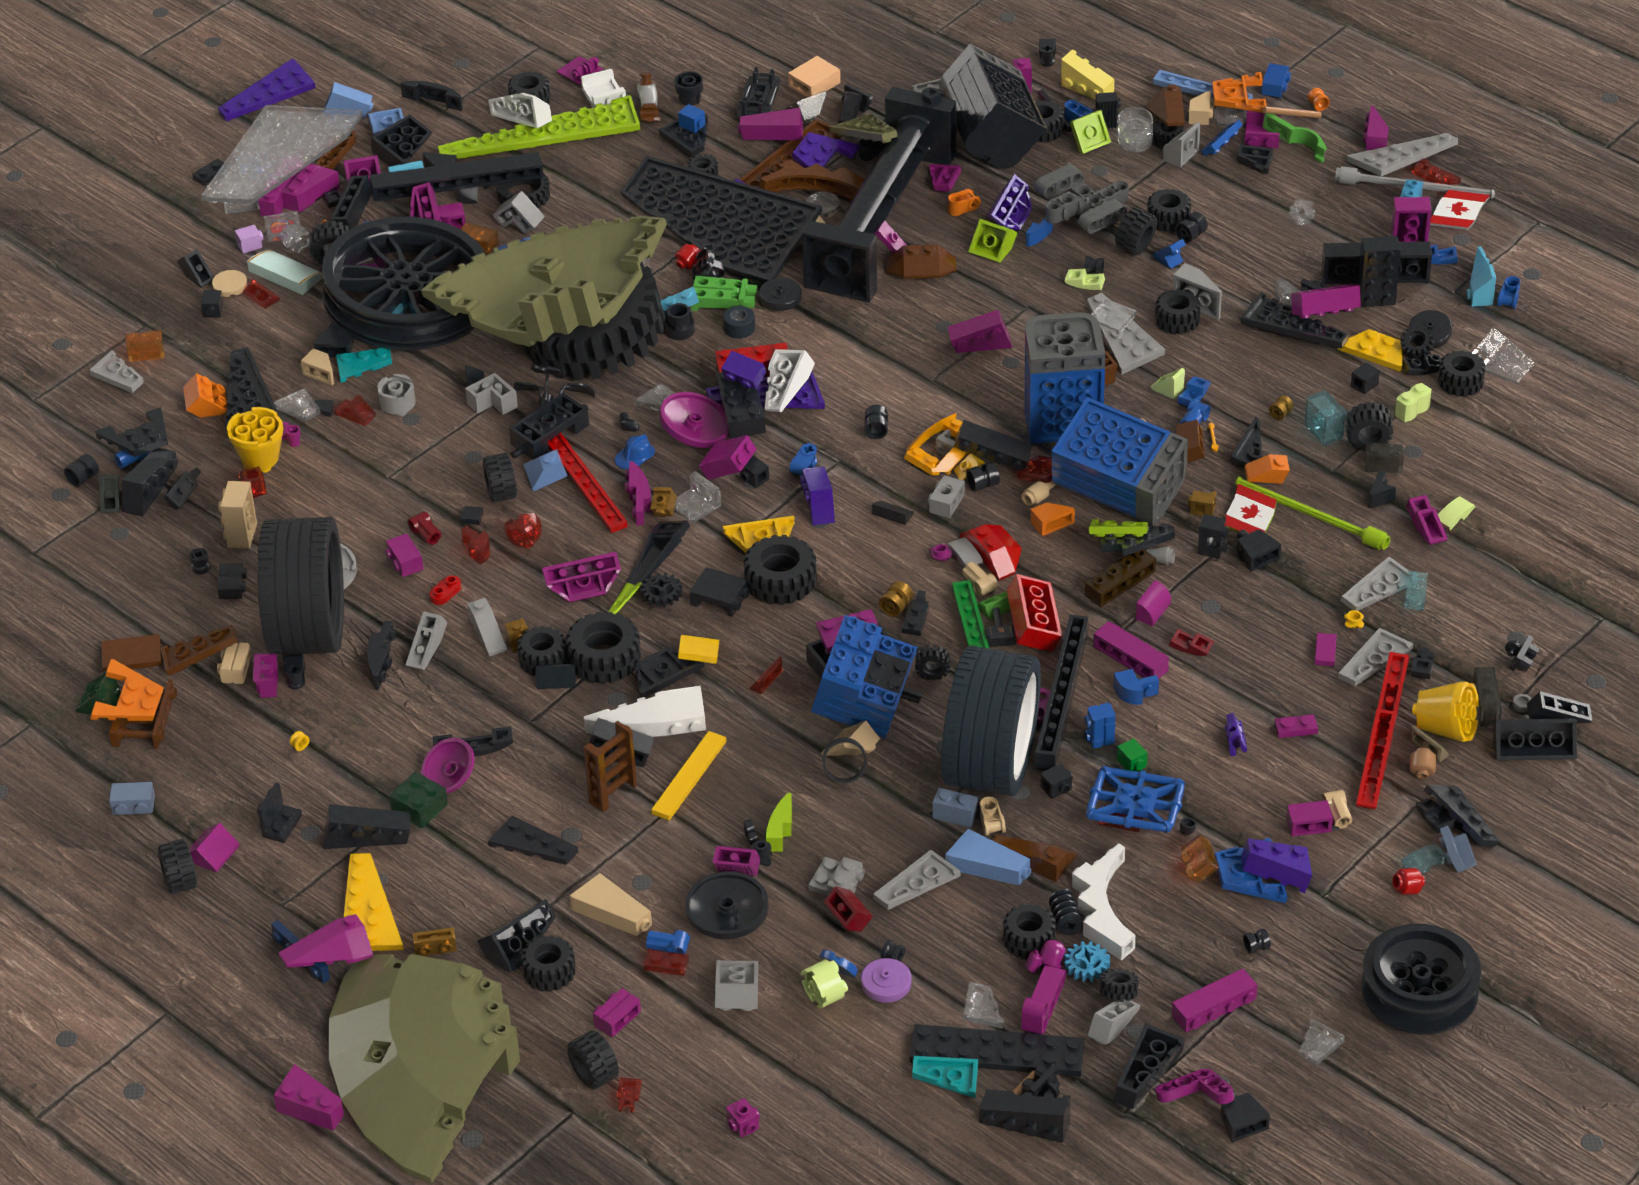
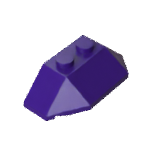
(1011, 205)

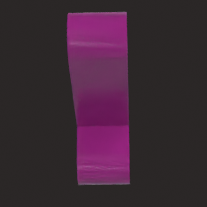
(1039, 1008)

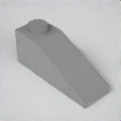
(486, 626)
(426, 640)
(1112, 1020)

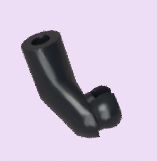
(628, 424)

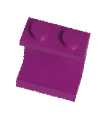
(1256, 135)

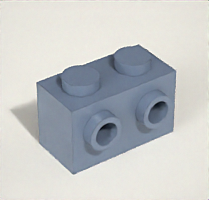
(132, 798)
(955, 807)

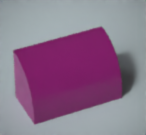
(1153, 603)

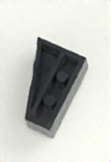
(606, 730)

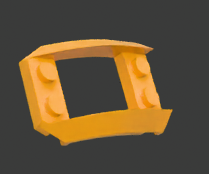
(930, 463)

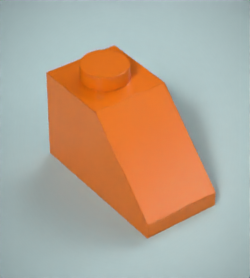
(1268, 469)
(1051, 517)

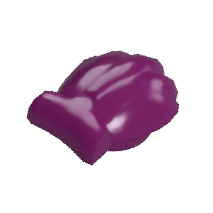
(940, 552)

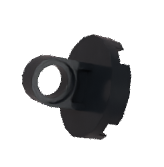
(706, 264)

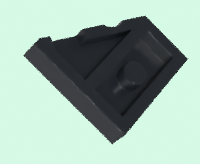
(1256, 157)

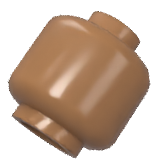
(1422, 763)

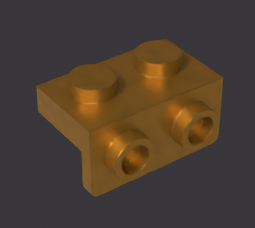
(434, 942)

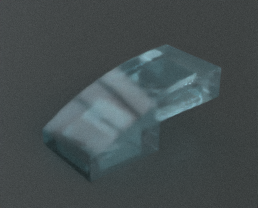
(1416, 590)
(1425, 858)

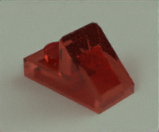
(355, 411)

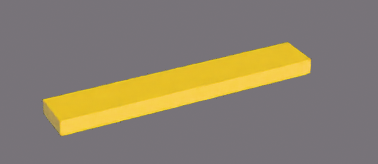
(688, 775)

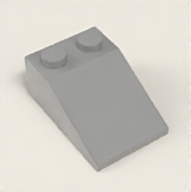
(1195, 281)
(736, 985)

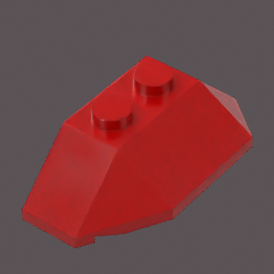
(996, 547)

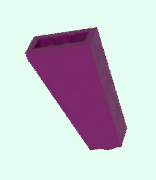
(772, 125)

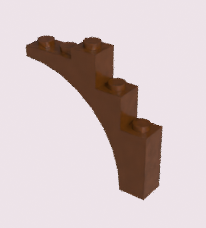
(815, 177)

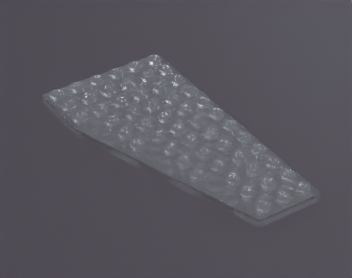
(277, 148)

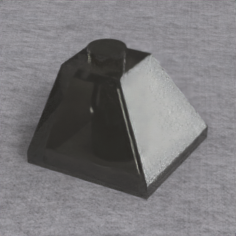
(810, 106)

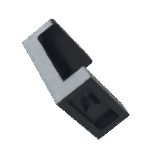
(720, 589)

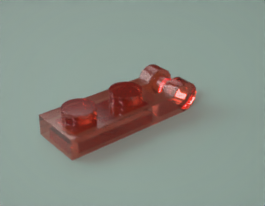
(1434, 174)

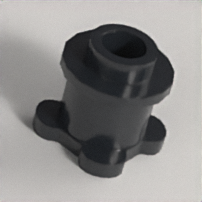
(764, 850)

